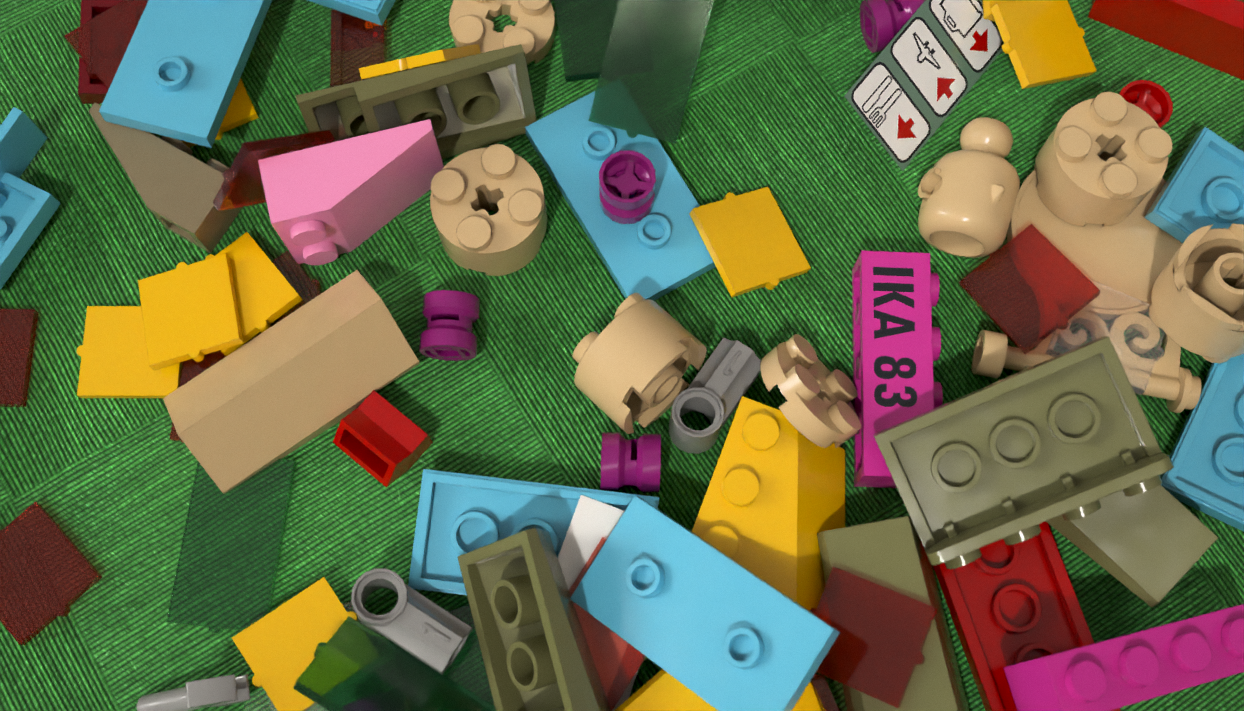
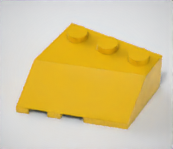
(772, 501)

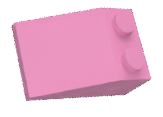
(348, 189)

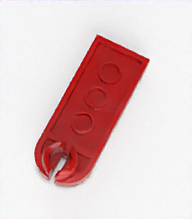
(1012, 610)

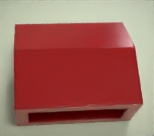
(381, 439)

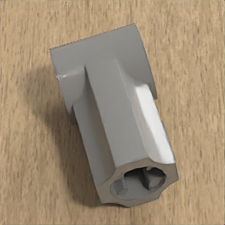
(714, 393)
(414, 622)

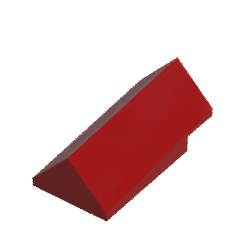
(1193, 28)

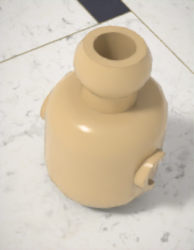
(970, 193)

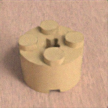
(1101, 161)
(483, 182)
(1202, 294)
(636, 363)

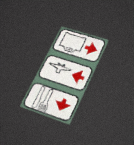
(924, 74)

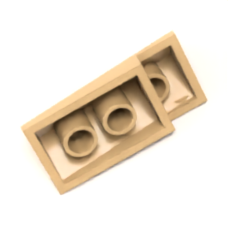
(290, 382)

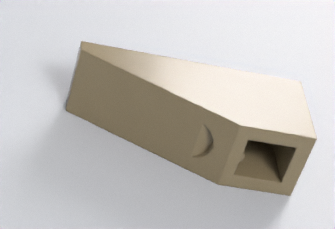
(171, 182)

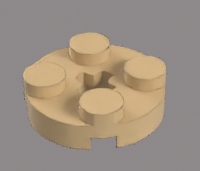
(534, 29)
(816, 398)

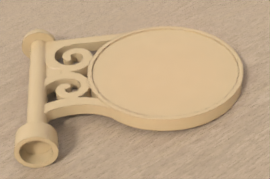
(1118, 256)

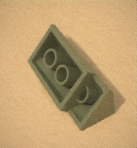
(466, 99)
(1140, 540)
(895, 558)
(529, 627)

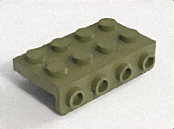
(1023, 454)

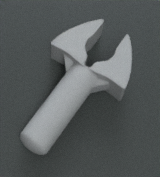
(199, 694)

